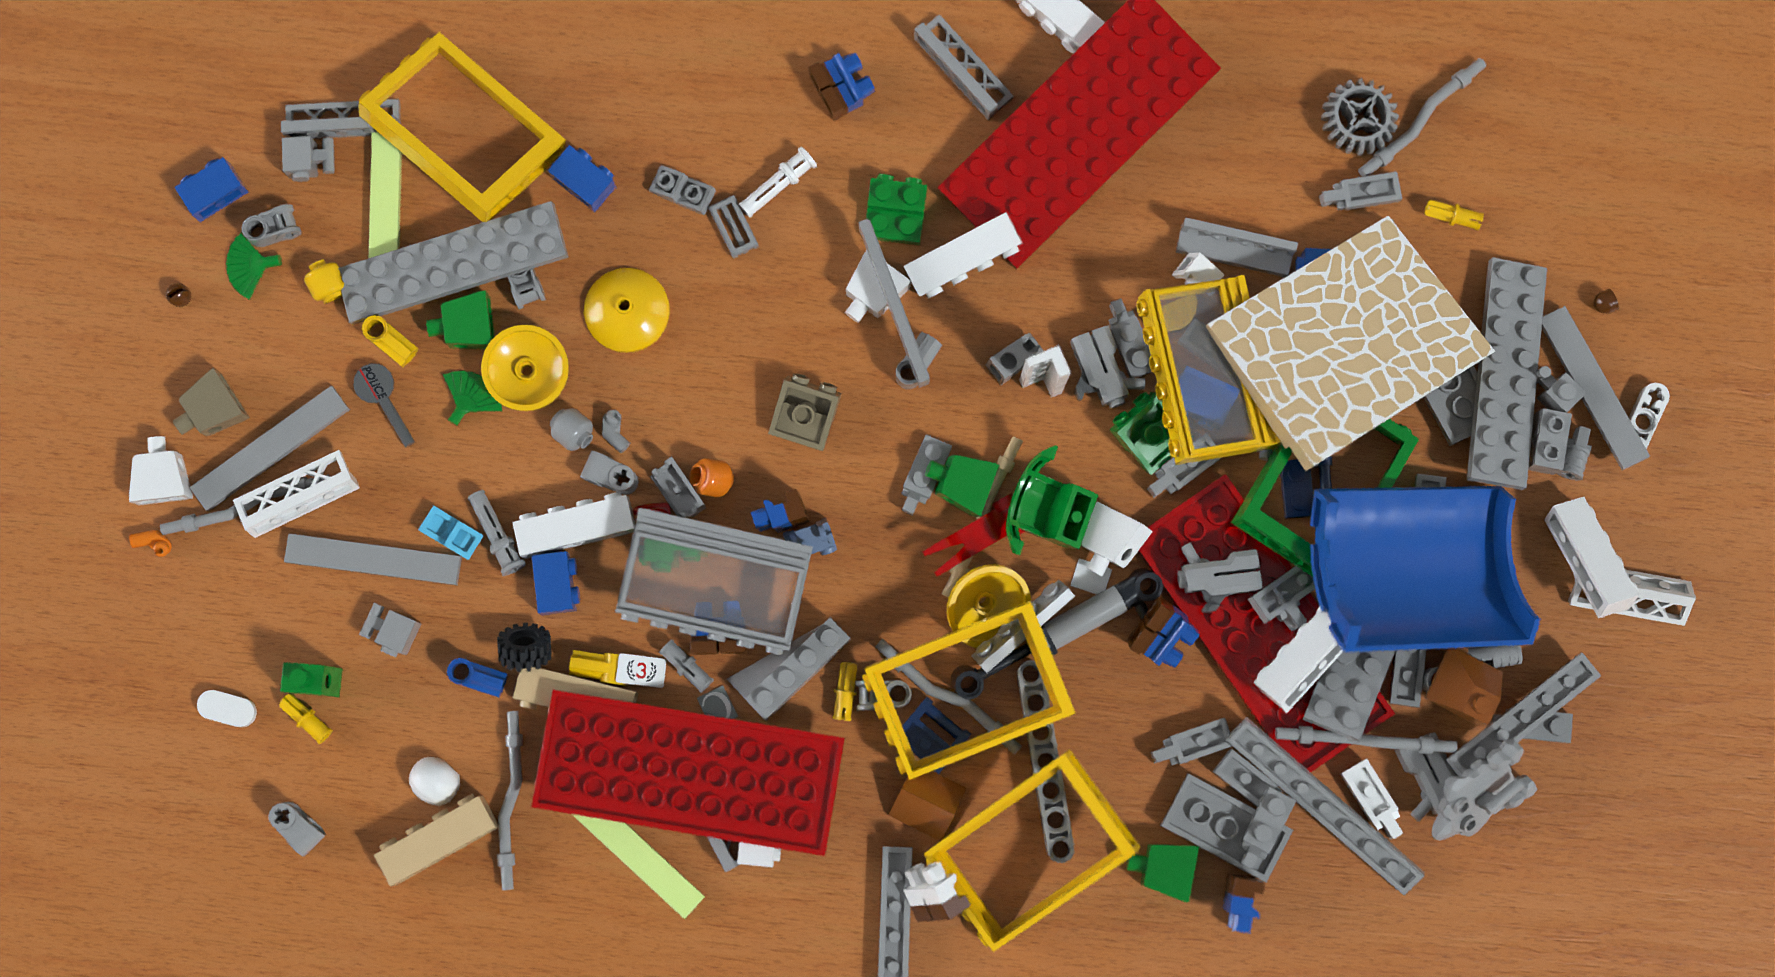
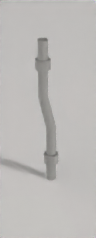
(1459, 81)
(192, 522)
(947, 696)
(1424, 744)
(506, 858)

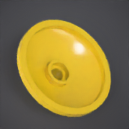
(640, 323)
(512, 352)
(1002, 591)

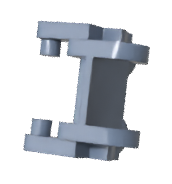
(816, 535)

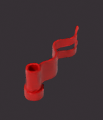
(975, 536)

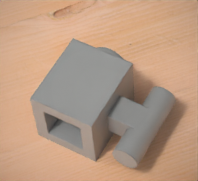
(302, 157)
(1559, 393)
(395, 632)

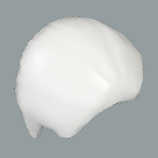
(434, 781)

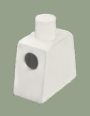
(867, 292)
(158, 475)
(1112, 538)

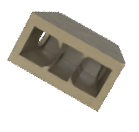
(210, 406)

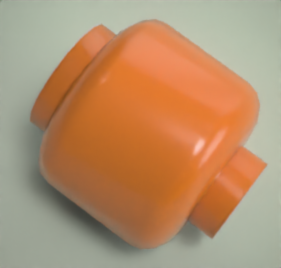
(711, 477)

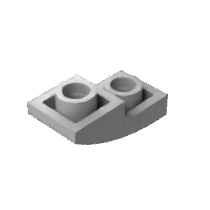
(682, 190)

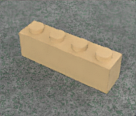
(536, 688)
(436, 840)

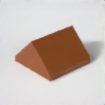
(928, 803)

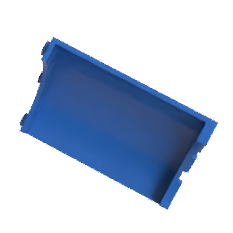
(1418, 568)

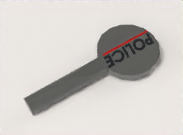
(375, 385)

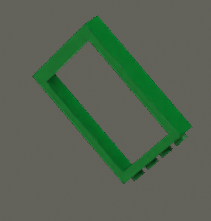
(1278, 537)

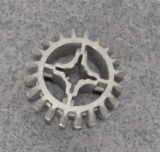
(1351, 109)

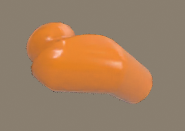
(153, 539)

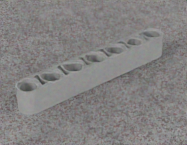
(1048, 746)

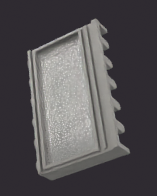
(713, 581)

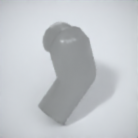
(611, 430)

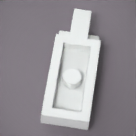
(1373, 797)

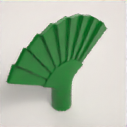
(247, 265)
(469, 395)

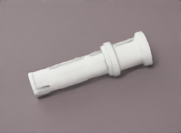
(791, 176)

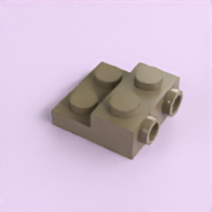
(805, 411)

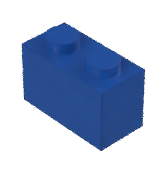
(582, 177)
(211, 189)
(555, 583)

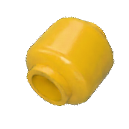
(324, 281)

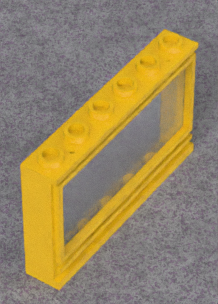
(1200, 393)

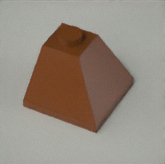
(1466, 687)

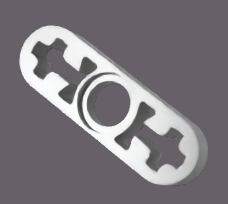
(1658, 406)

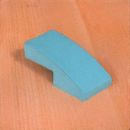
(450, 532)

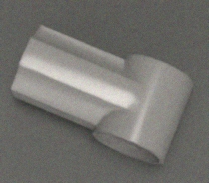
(928, 348)

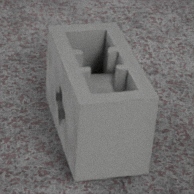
(1549, 441)

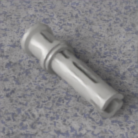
(501, 545)

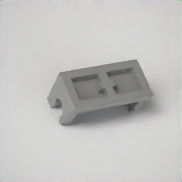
(677, 489)

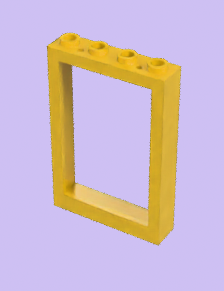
(513, 181)
(1043, 658)
(988, 929)

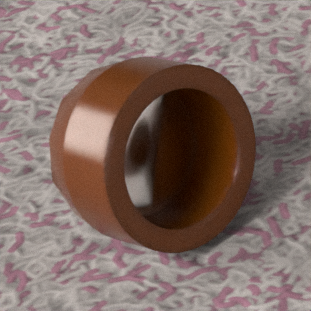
(180, 299)
(1606, 302)

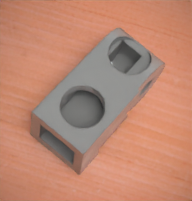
(1012, 358)

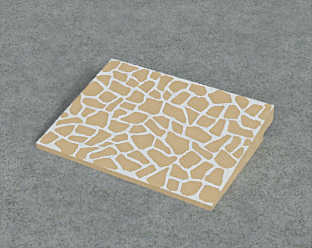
(1347, 342)

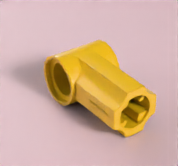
(390, 341)
(595, 666)

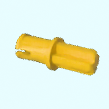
(1453, 214)
(845, 691)
(305, 718)

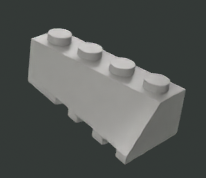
(779, 677)

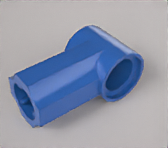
(479, 678)

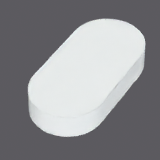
(226, 708)

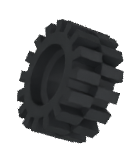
(524, 647)

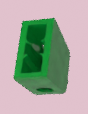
(465, 322)
(963, 482)
(310, 679)
(1167, 869)

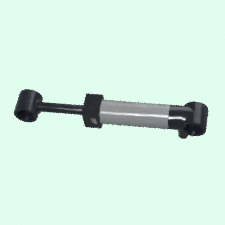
(1073, 625)

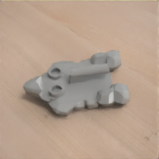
(1482, 792)

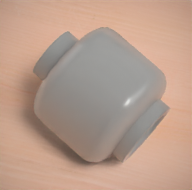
(571, 429)

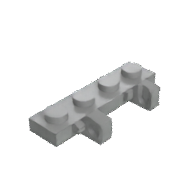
(1282, 598)

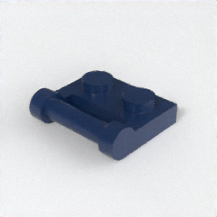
(1297, 487)
(923, 739)

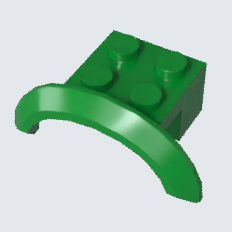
(1048, 507)

